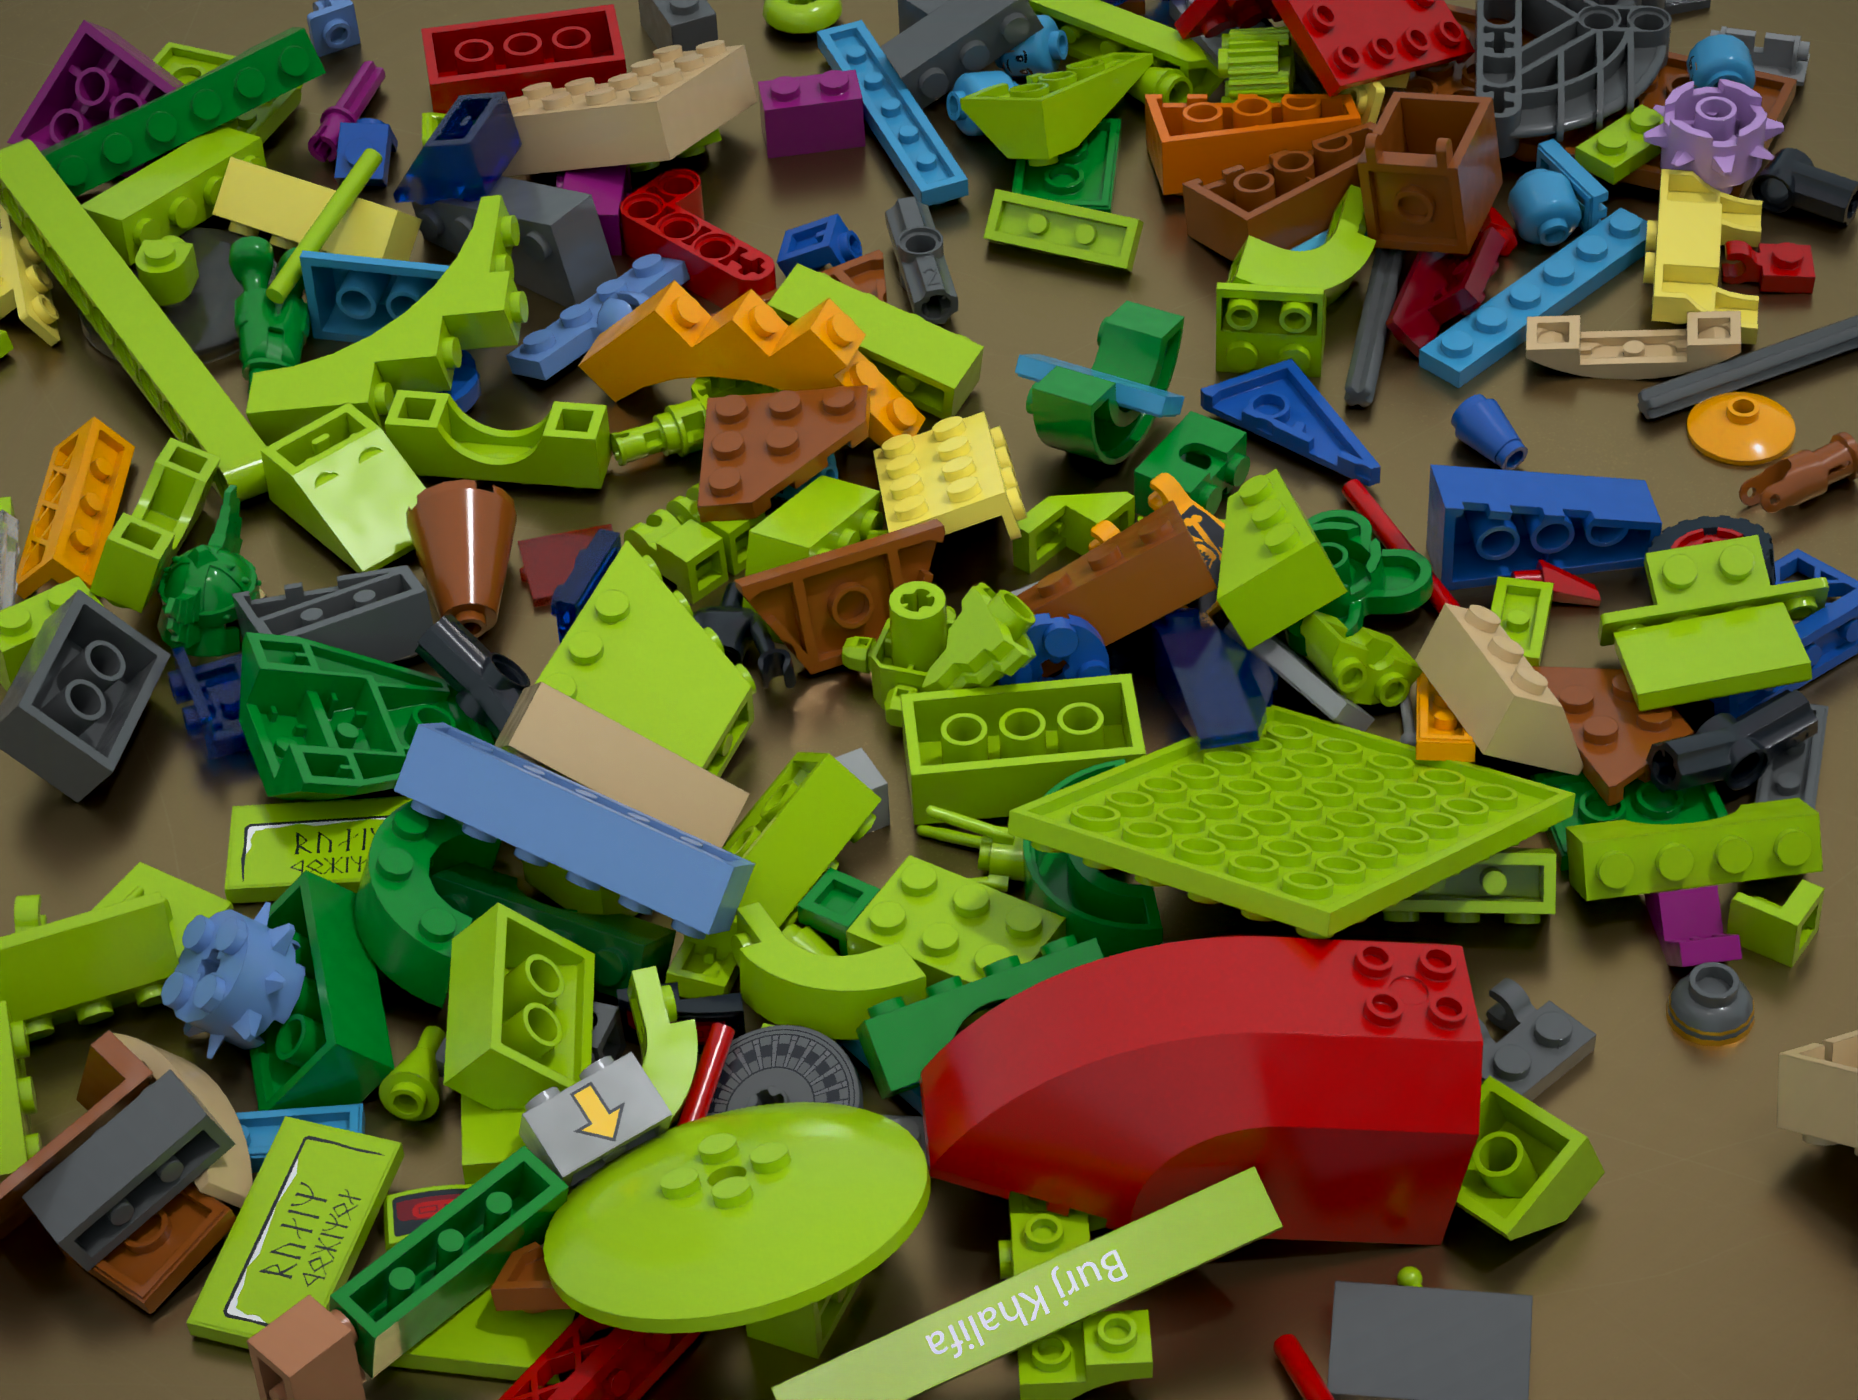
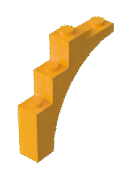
(745, 341)

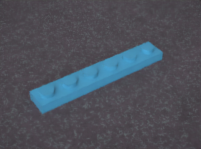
(895, 115)
(1544, 291)

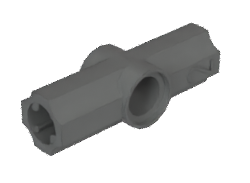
(921, 260)

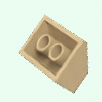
(1496, 691)

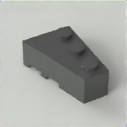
(366, 614)

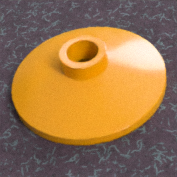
(1741, 428)

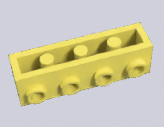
(288, 207)

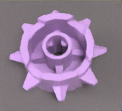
(1714, 133)

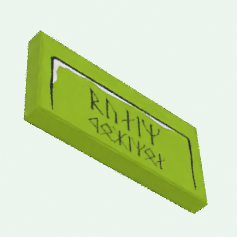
(280, 841)
(296, 1228)

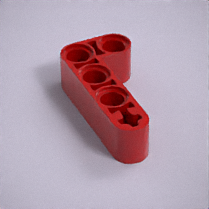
(670, 221)

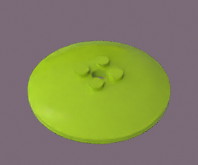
(737, 1217)

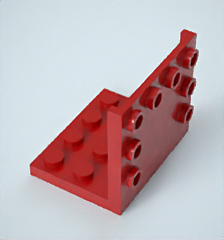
(1346, 39)

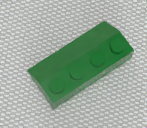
(337, 1033)

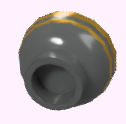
(1711, 1006)

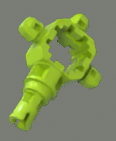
(681, 425)

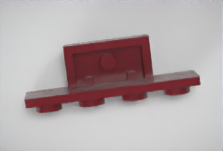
(1442, 288)

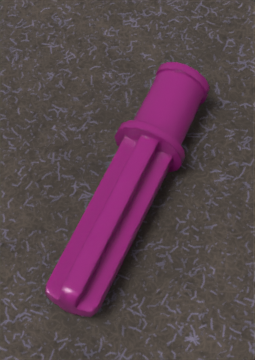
(346, 110)

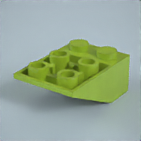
(345, 487)

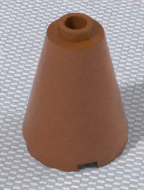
(464, 549)

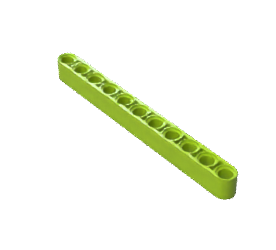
(129, 319)

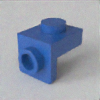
(355, 139)

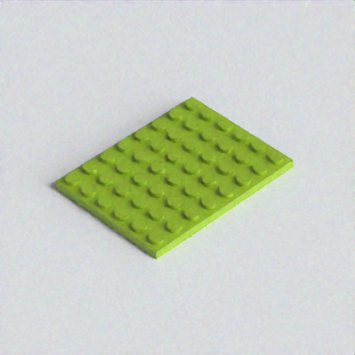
(1292, 827)

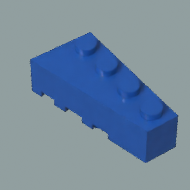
(1507, 520)

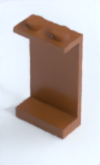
(108, 1085)

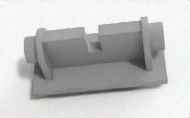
(1780, 55)

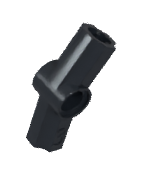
(484, 680)
(1733, 747)

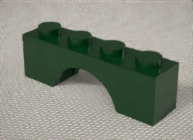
(617, 940)

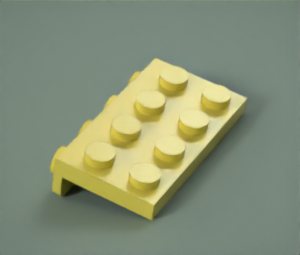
(950, 475)

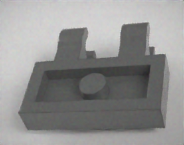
(1539, 1042)

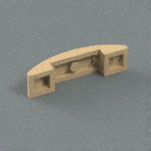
(1633, 353)
(231, 1174)

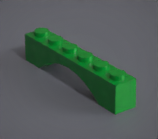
(185, 112)

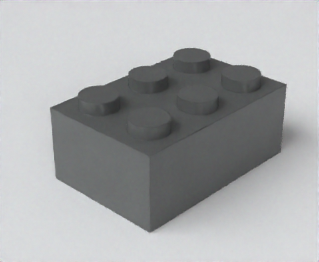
(79, 696)

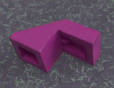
(1691, 926)

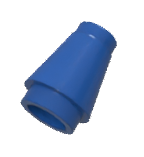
(1488, 431)

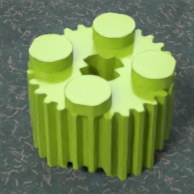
(1257, 63)

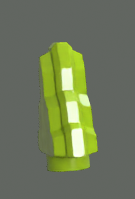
(983, 642)

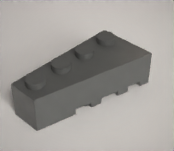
(560, 241)

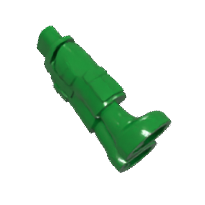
(267, 331)

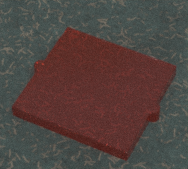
(551, 560)

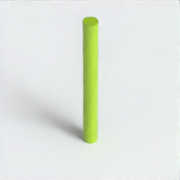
(325, 223)

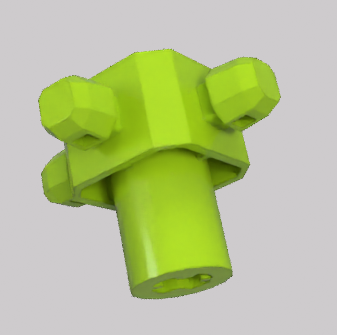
(906, 646)

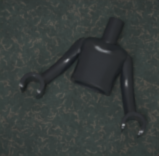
(738, 628)

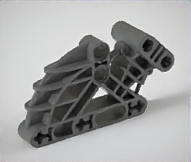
(1577, 71)

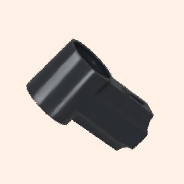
(1796, 183)

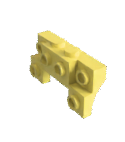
(1687, 250)

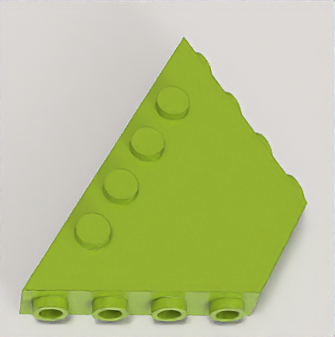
(654, 667)

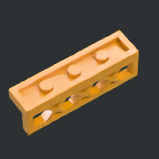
(75, 507)

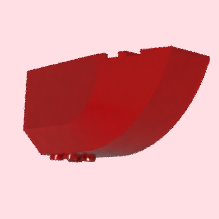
(1194, 1059)

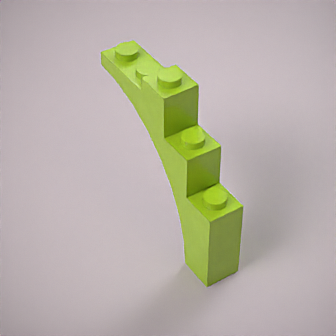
(465, 310)

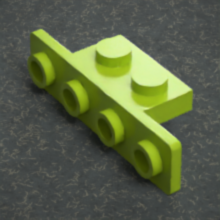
(1712, 581)

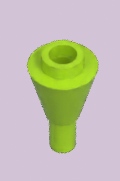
(413, 1085)

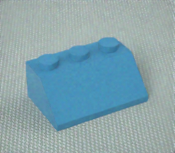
(360, 294)

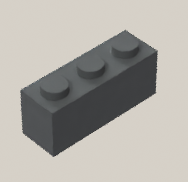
(957, 41)
(128, 1170)

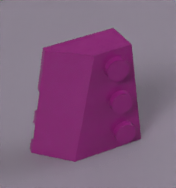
(92, 84)

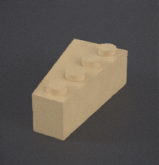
(620, 764)

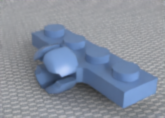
(579, 325)

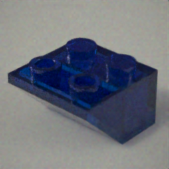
(463, 152)

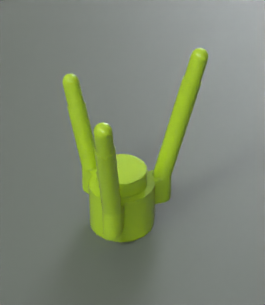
(998, 852)

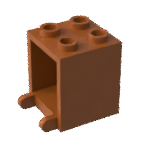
(1430, 172)

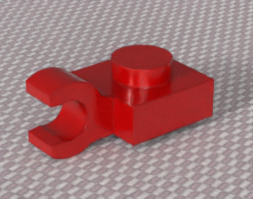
(1775, 266)

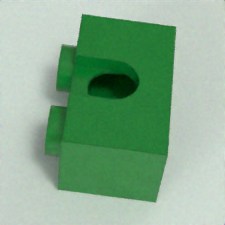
(1201, 456)

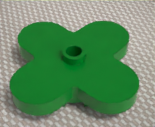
(1373, 576)

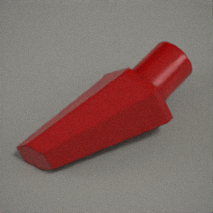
(1503, 228)
(1566, 586)

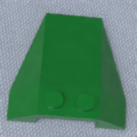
(333, 718)

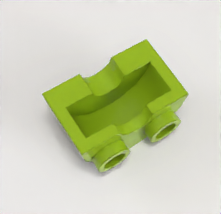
(1360, 667)

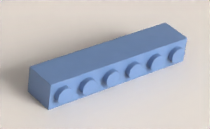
(574, 829)

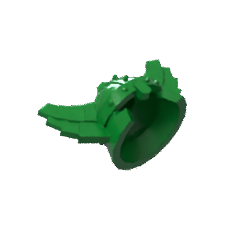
(200, 589)

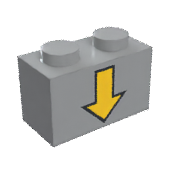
(594, 1118)

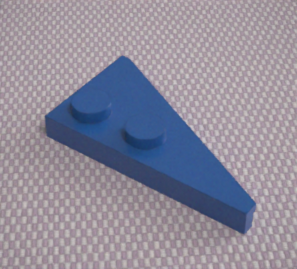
(1291, 412)

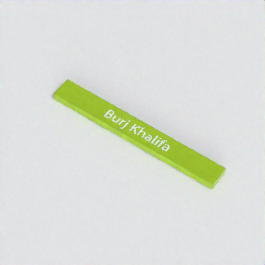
(1046, 1297)

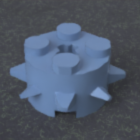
(234, 978)

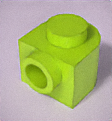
(167, 269)

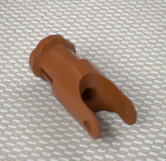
(1803, 475)

